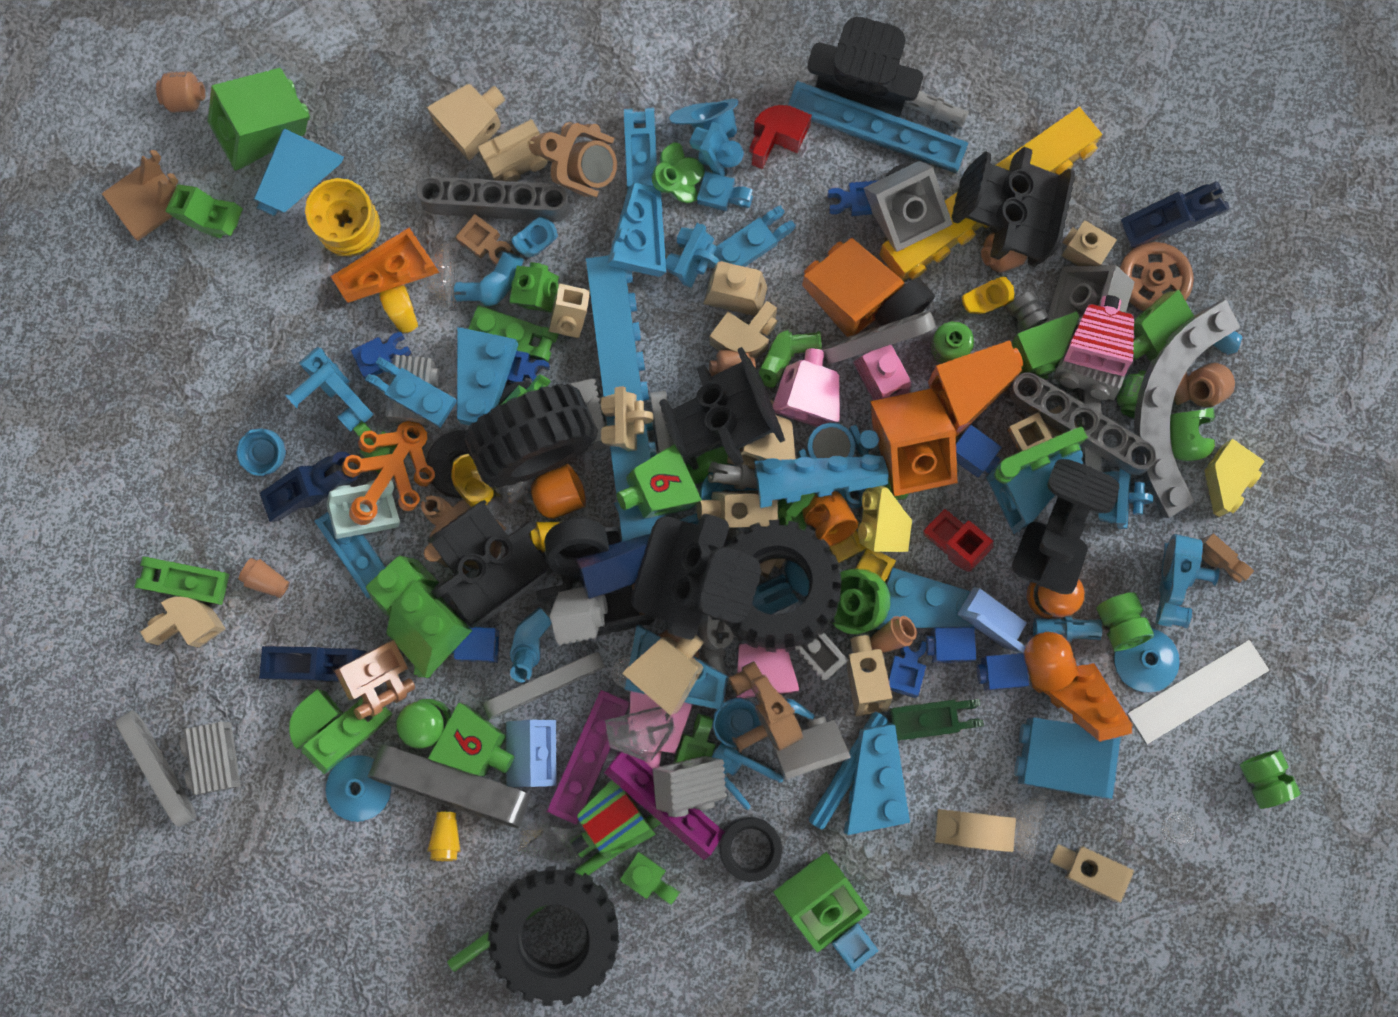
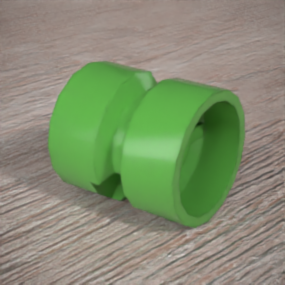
(1125, 623)
(1270, 779)

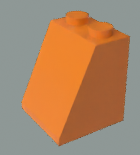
(850, 285)
(974, 382)
(915, 441)

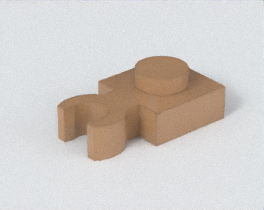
(482, 239)
(1221, 555)

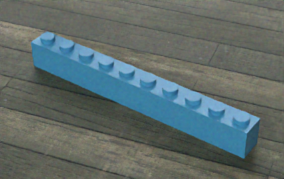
(618, 368)

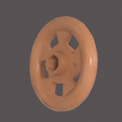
(1169, 256)

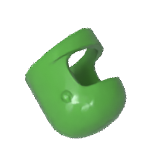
(1185, 436)
(422, 723)

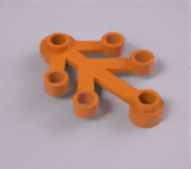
(391, 466)

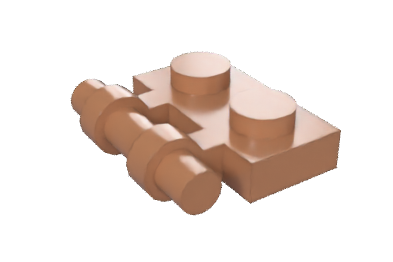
(371, 670)

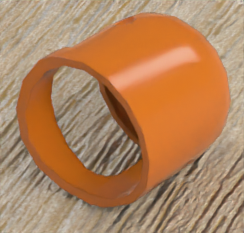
(558, 492)
(828, 514)
(1055, 603)
(1050, 661)

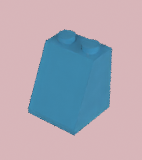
(293, 172)
(1027, 493)
(1066, 759)

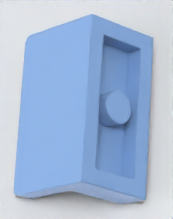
(993, 619)
(534, 752)

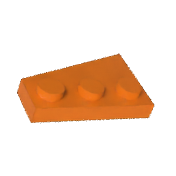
(385, 267)
(1092, 704)

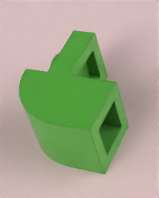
(204, 212)
(312, 717)

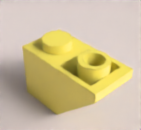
(1229, 475)
(884, 522)

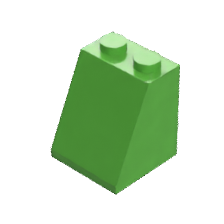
(252, 113)

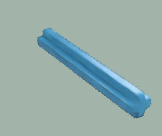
(841, 781)

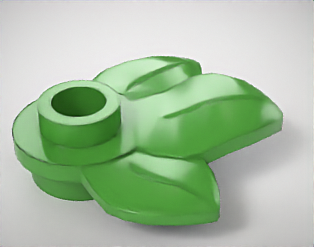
(681, 173)

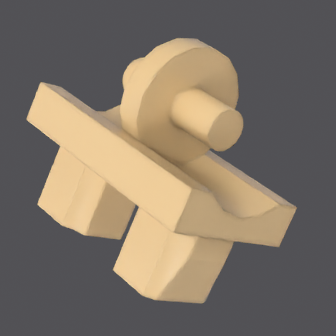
(628, 419)

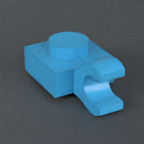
(719, 191)

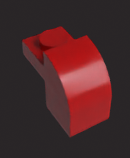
(779, 126)
(961, 542)

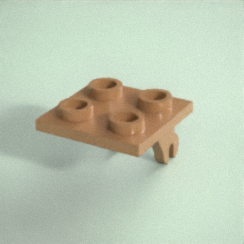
(143, 197)

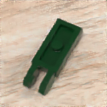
(932, 719)

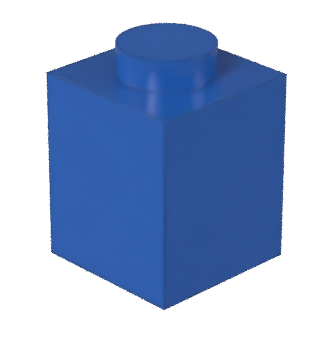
(977, 452)
(951, 645)
(479, 646)
(1003, 672)

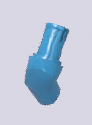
(493, 286)
(526, 644)

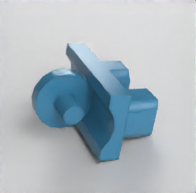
(716, 148)
(696, 255)
(1138, 498)

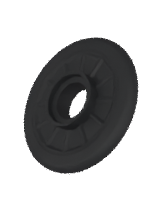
(440, 458)

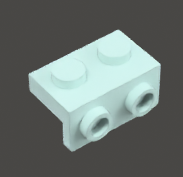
(342, 498)

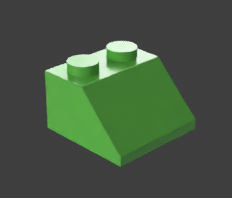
(1045, 345)
(425, 627)
(821, 902)

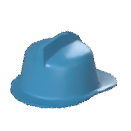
(704, 114)

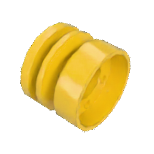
(335, 203)

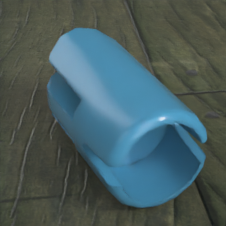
(774, 595)

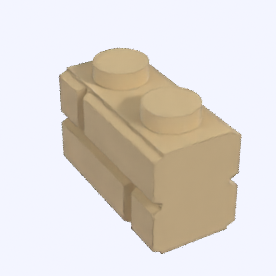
(510, 155)

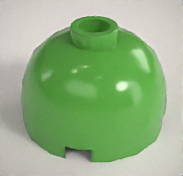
(862, 602)

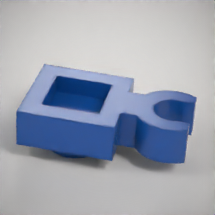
(853, 199)
(368, 353)
(522, 368)
(905, 673)

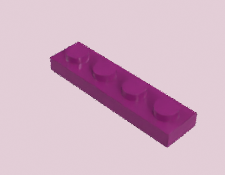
(586, 759)
(638, 781)

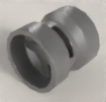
(1027, 311)

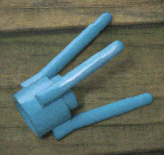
(733, 762)

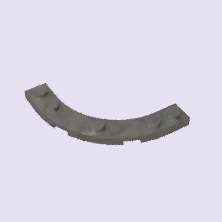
(1157, 397)

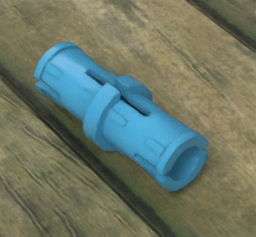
(1069, 628)

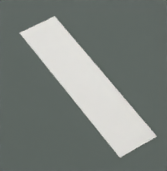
(1198, 691)

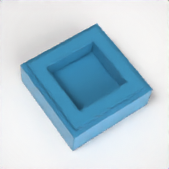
(855, 946)

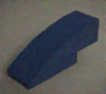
(612, 568)
(305, 662)

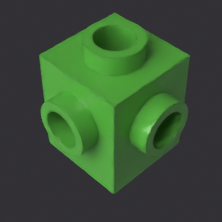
(534, 287)

